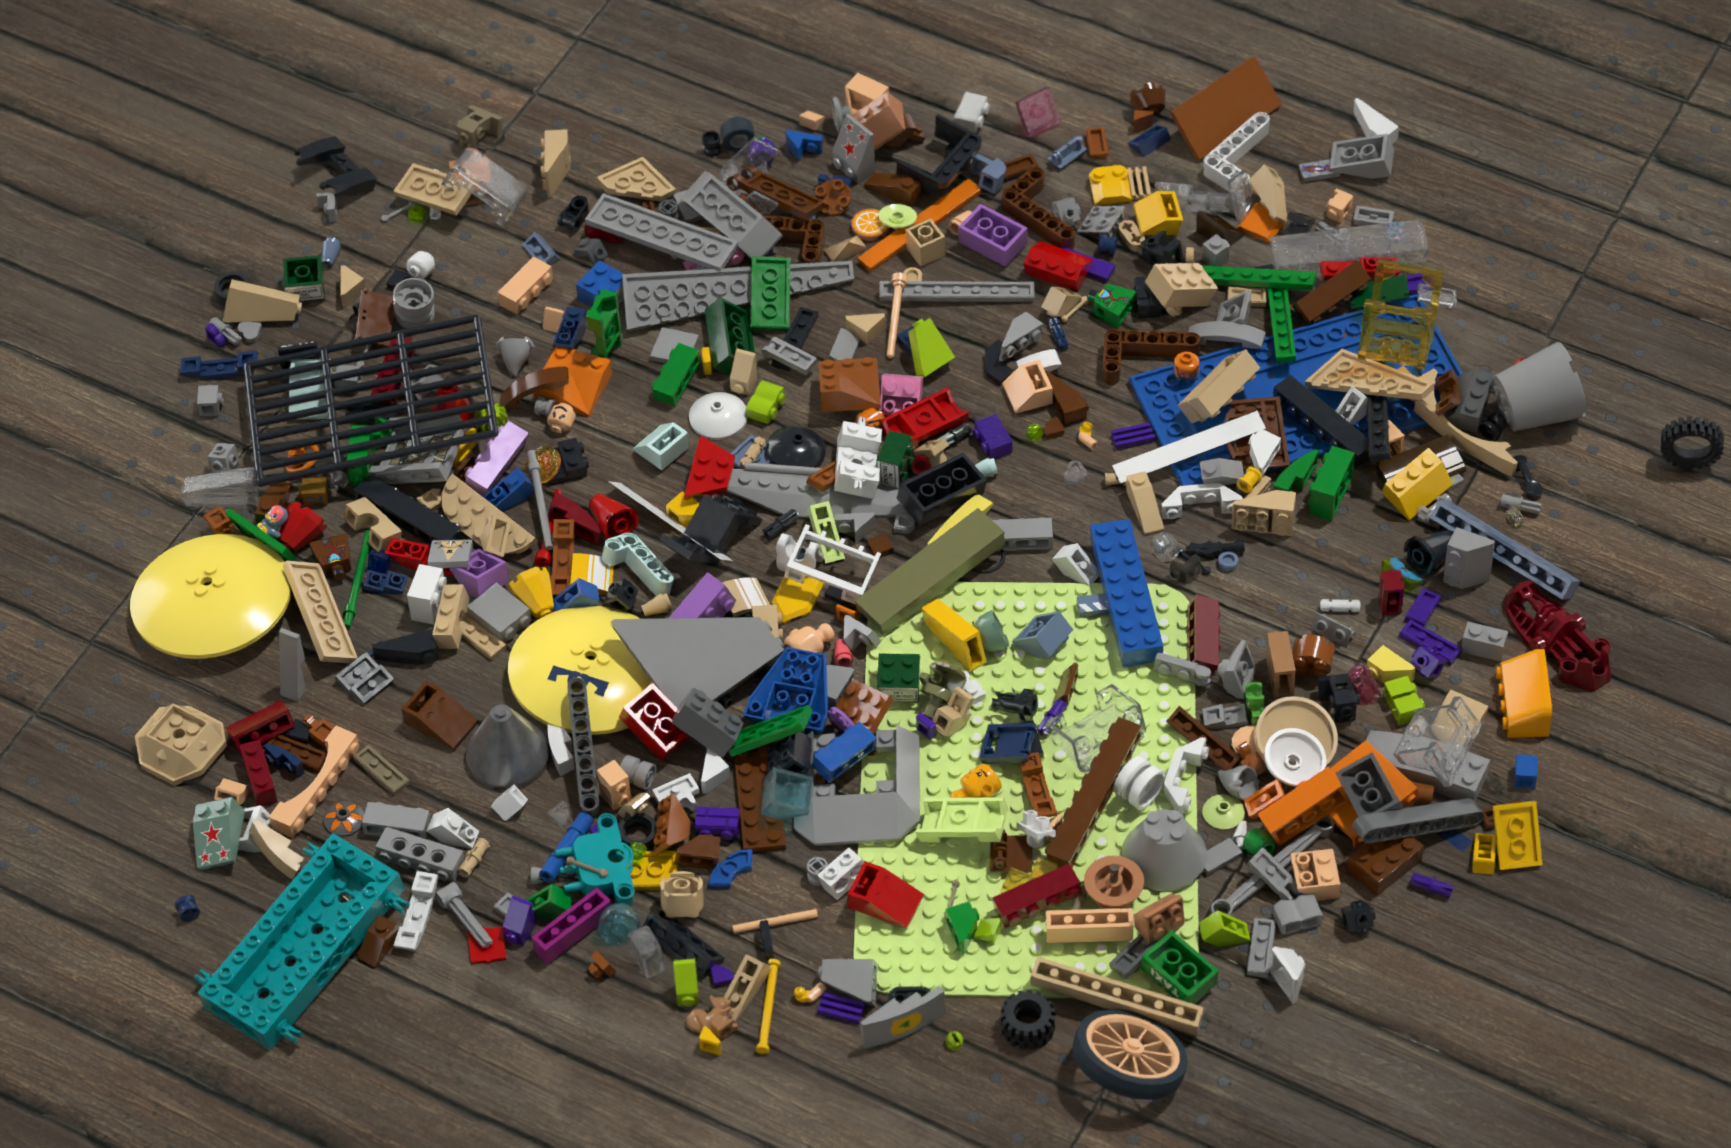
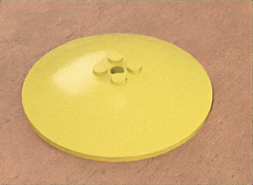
(210, 621)
(565, 641)

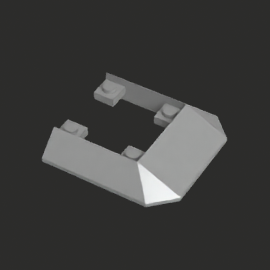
(869, 816)

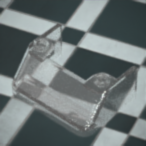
(756, 154)

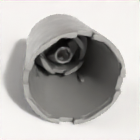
(1540, 390)

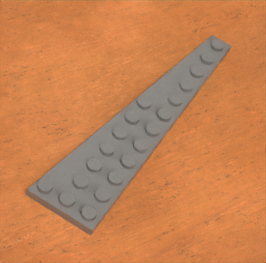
(679, 295)

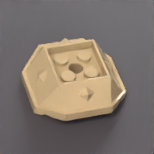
(179, 743)

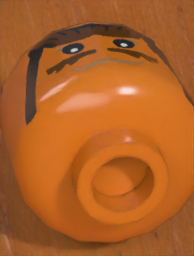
(1186, 366)
(873, 417)

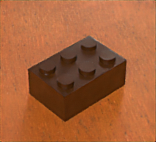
(1384, 862)

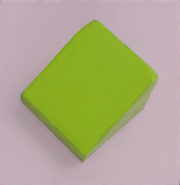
(988, 930)

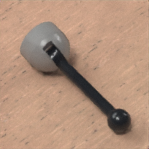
(536, 879)

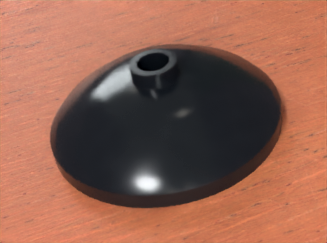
(796, 447)

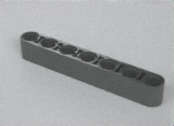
(583, 738)
(1418, 820)

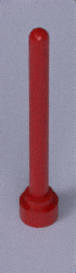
(543, 556)

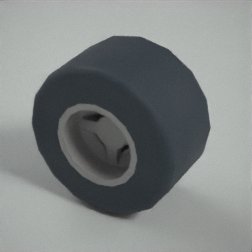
(736, 133)

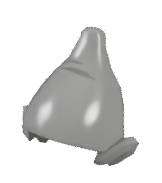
(515, 352)
(1240, 781)

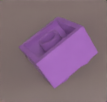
(482, 573)

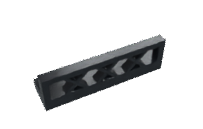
(682, 942)

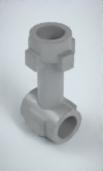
(1424, 513)

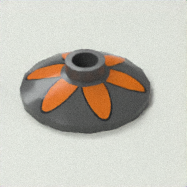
(346, 824)

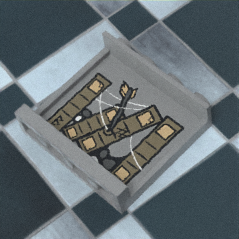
(421, 467)

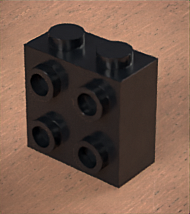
(791, 754)

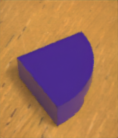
(721, 975)

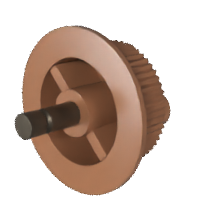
(1113, 882)

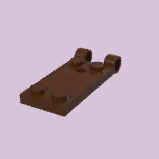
(788, 197)

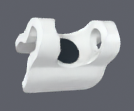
(807, 555)

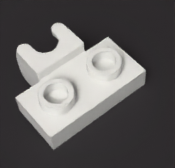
(683, 788)

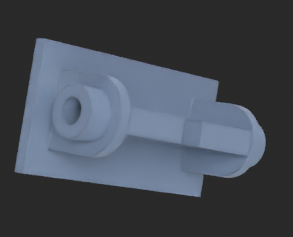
(1067, 152)

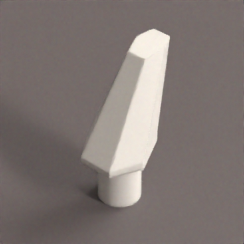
(1239, 834)

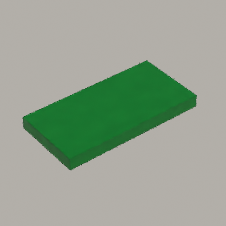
(770, 293)
(256, 533)
(771, 730)

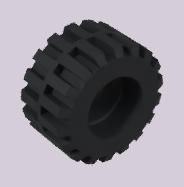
(1027, 1005)

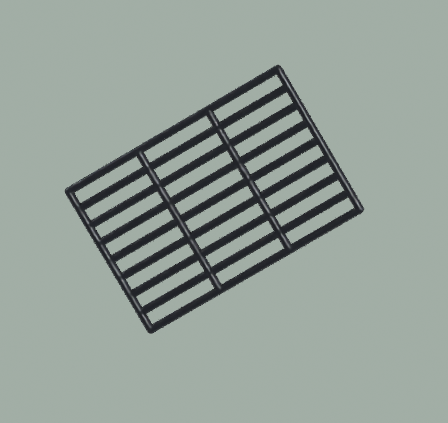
(332, 407)

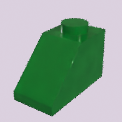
(550, 902)
(962, 923)

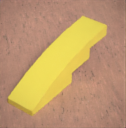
(975, 502)

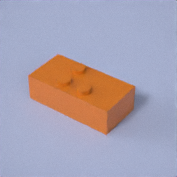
(1303, 806)

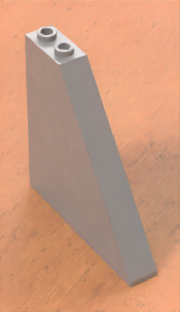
(699, 652)

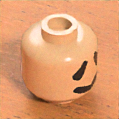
(561, 418)

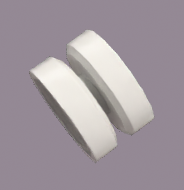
(1139, 782)

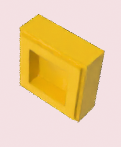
(706, 361)

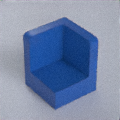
(1526, 771)

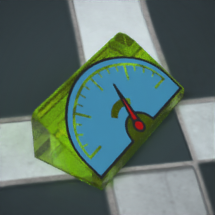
(1409, 577)

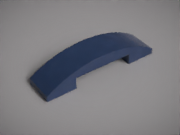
(216, 369)

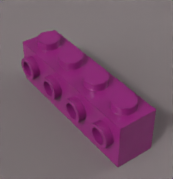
(570, 926)

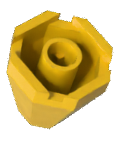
(534, 591)

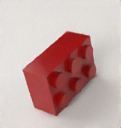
(650, 720)

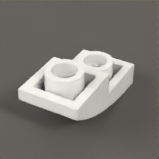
(1048, 359)

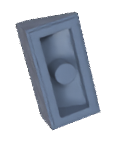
(540, 249)

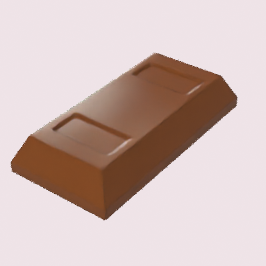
(1097, 142)

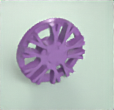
(839, 719)

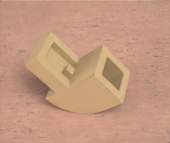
(956, 713)

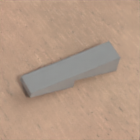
(291, 659)

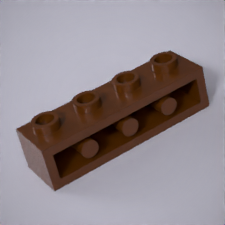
(1331, 292)

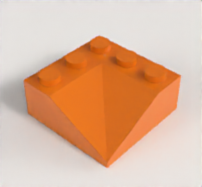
(586, 379)

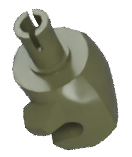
(941, 686)

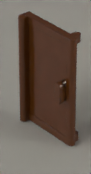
(378, 315)

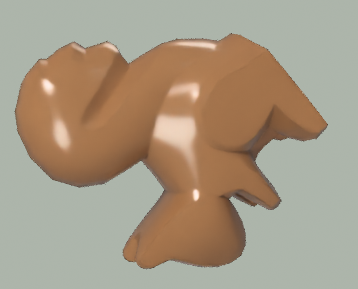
(715, 1020)

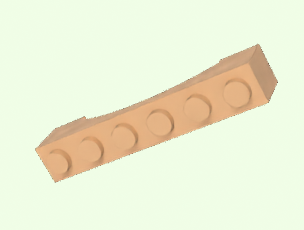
(290, 816)

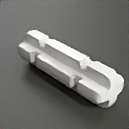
(1339, 605)

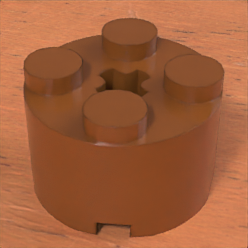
(1312, 655)

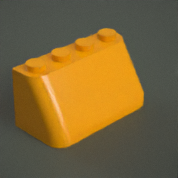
(1525, 695)

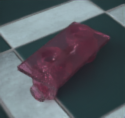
(1368, 686)

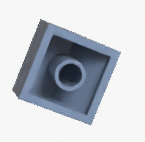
(1044, 634)

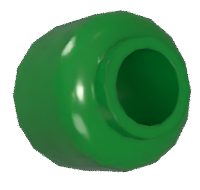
(1257, 839)

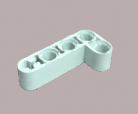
(640, 559)

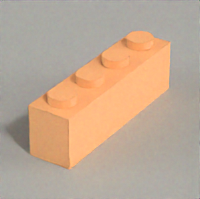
(1089, 925)

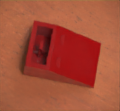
(883, 895)

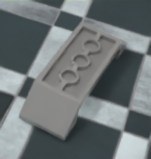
(731, 215)

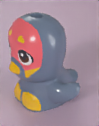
(273, 520)

